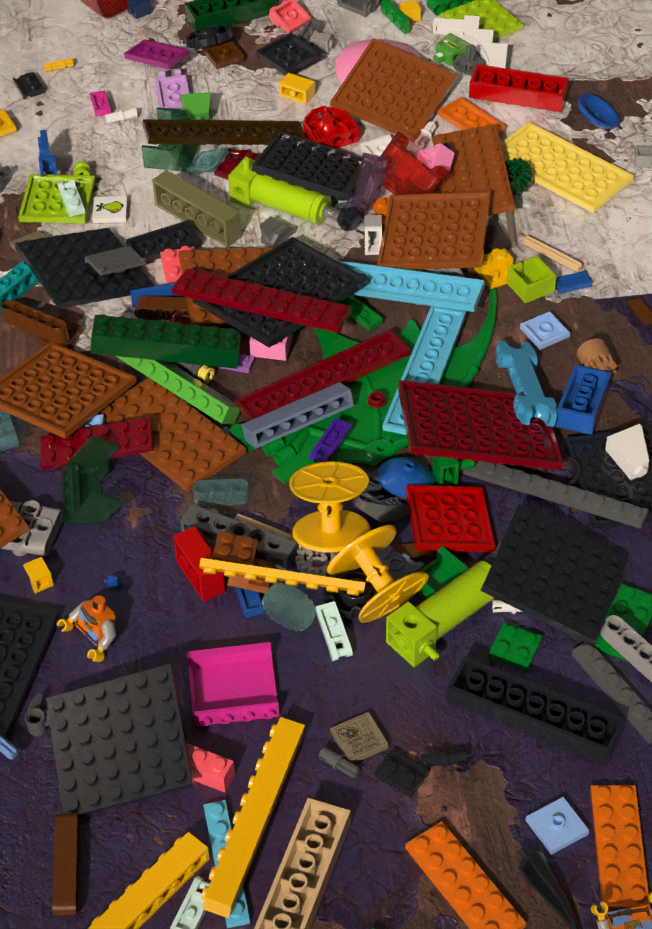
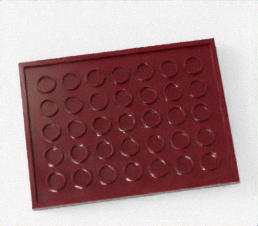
(474, 426)

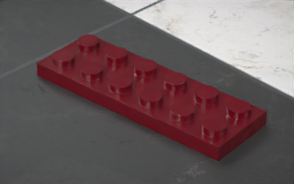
(131, 436)

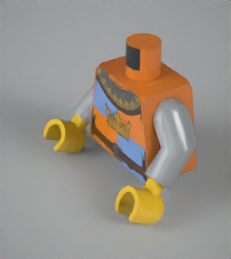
(95, 622)
(629, 918)

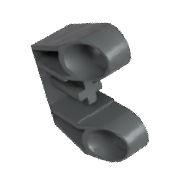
(382, 510)

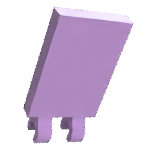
(170, 89)

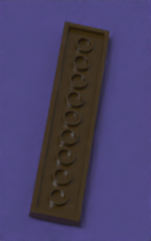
(217, 131)

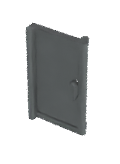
(115, 260)

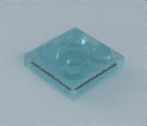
(207, 161)

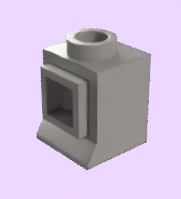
(322, 42)
(642, 157)

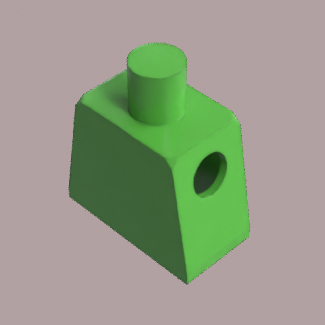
(197, 105)

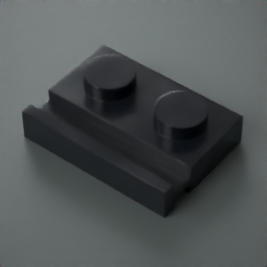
(28, 85)
(401, 773)

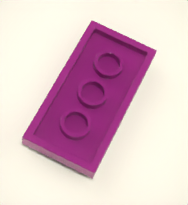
(156, 54)

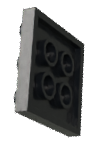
(288, 53)

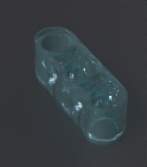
(8, 436)
(220, 492)

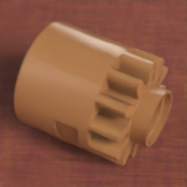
(596, 355)

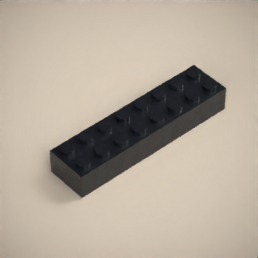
(535, 710)

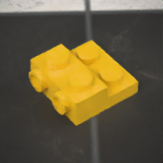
(495, 267)

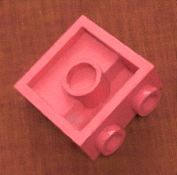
(289, 15)
(171, 263)

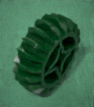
(519, 175)

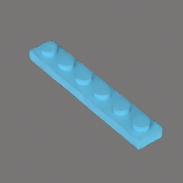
(218, 826)

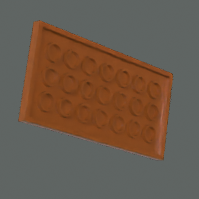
(478, 165)
(184, 440)

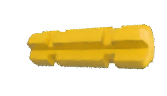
(59, 64)

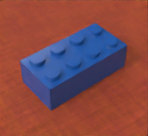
(583, 399)

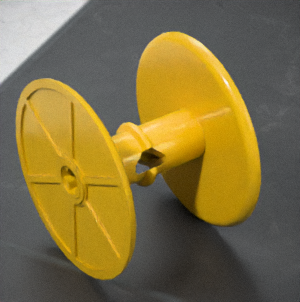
(329, 485)
(364, 554)

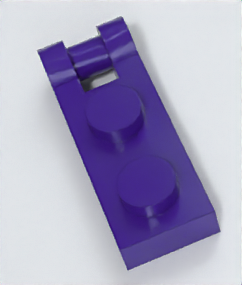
(330, 441)

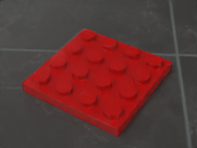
(449, 518)

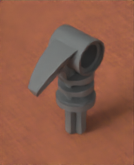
(35, 714)

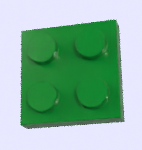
(515, 647)

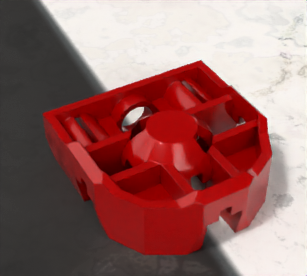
(331, 127)

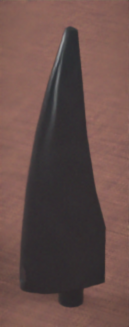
(546, 882)

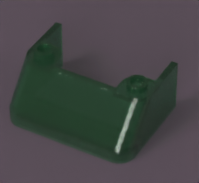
(170, 157)
(82, 486)

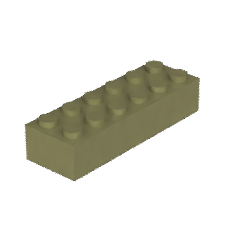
(200, 208)

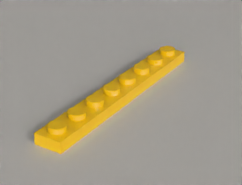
(272, 575)

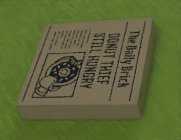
(359, 738)

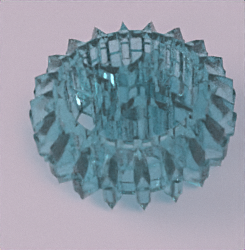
(288, 607)

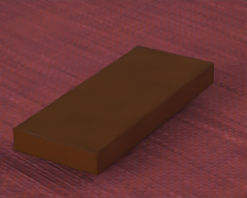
(641, 311)
(410, 550)

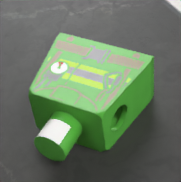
(449, 49)

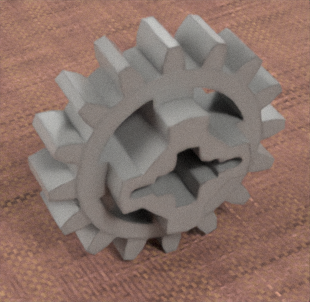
(316, 561)

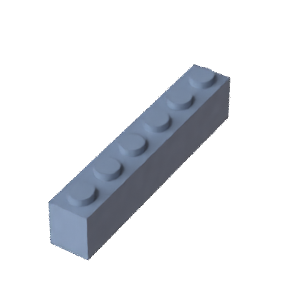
(297, 415)

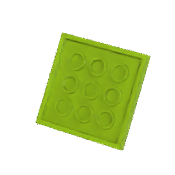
(492, 17)
(44, 203)

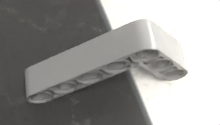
(633, 651)

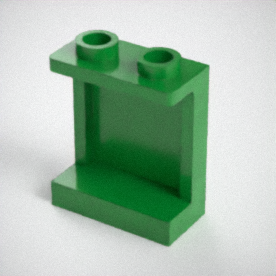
(440, 572)

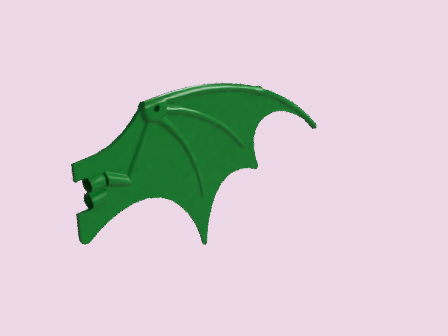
(367, 439)

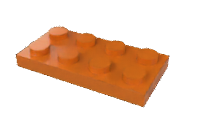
(466, 116)

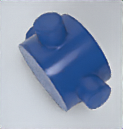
(113, 582)

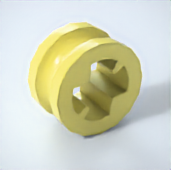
(206, 373)

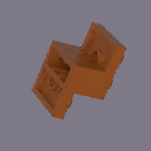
(242, 551)

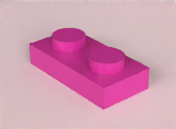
(100, 103)

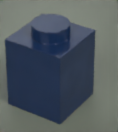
(138, 8)

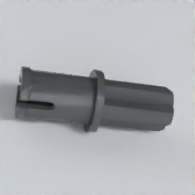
(338, 762)

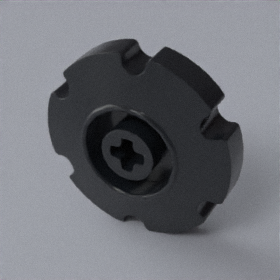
(208, 36)
(350, 605)

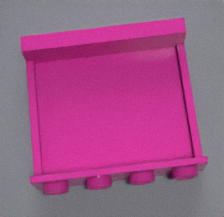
(232, 684)

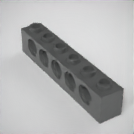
(269, 545)

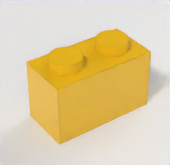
(297, 88)

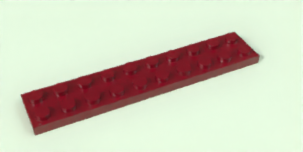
(262, 300)
(341, 367)

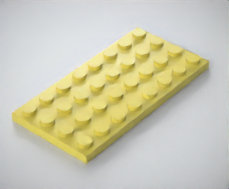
(566, 167)

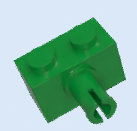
(446, 470)

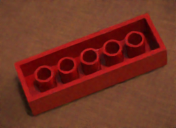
(518, 88)

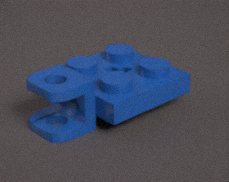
(46, 161)

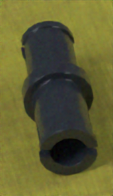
(444, 758)

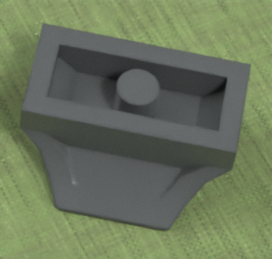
(275, 232)

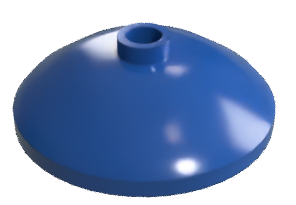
(598, 111)
(404, 471)

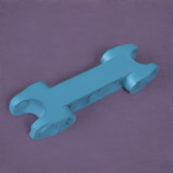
(530, 398)

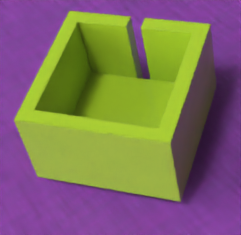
(536, 279)

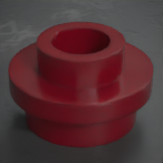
(376, 400)

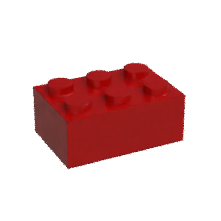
(189, 549)

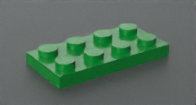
(634, 608)

